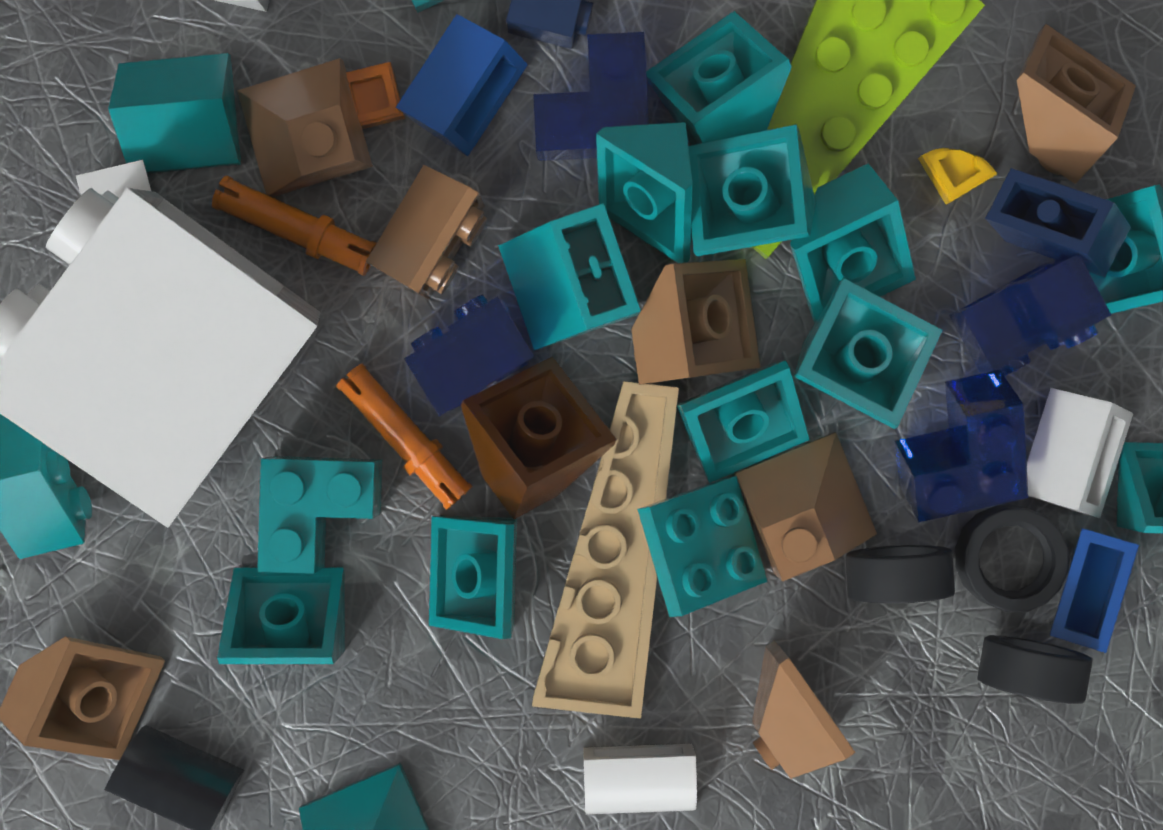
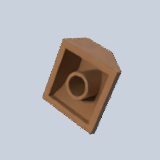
(1070, 104)
(304, 128)
(696, 323)
(806, 506)
(80, 697)
(793, 721)

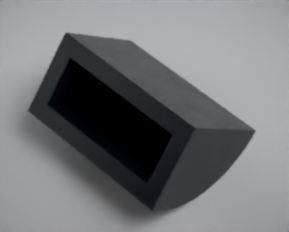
(174, 780)

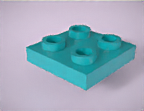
(702, 546)

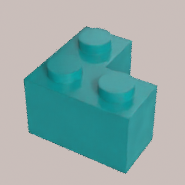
(300, 496)
(38, 497)

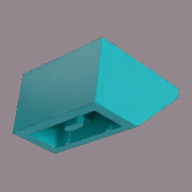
(569, 277)

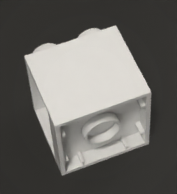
(145, 347)

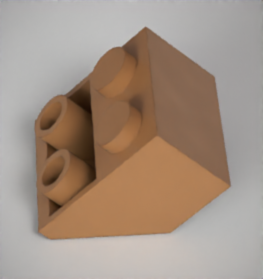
(428, 232)

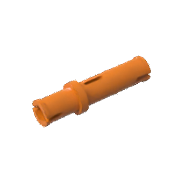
(313, 233)
(404, 436)

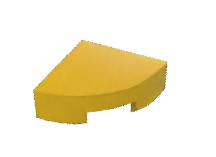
(955, 171)

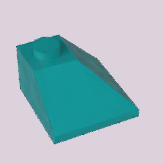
(722, 81)
(853, 237)
(1138, 267)
(371, 803)

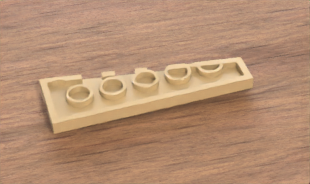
(607, 603)

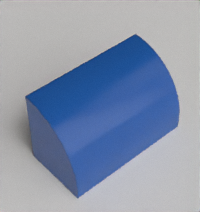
(462, 84)
(1094, 590)

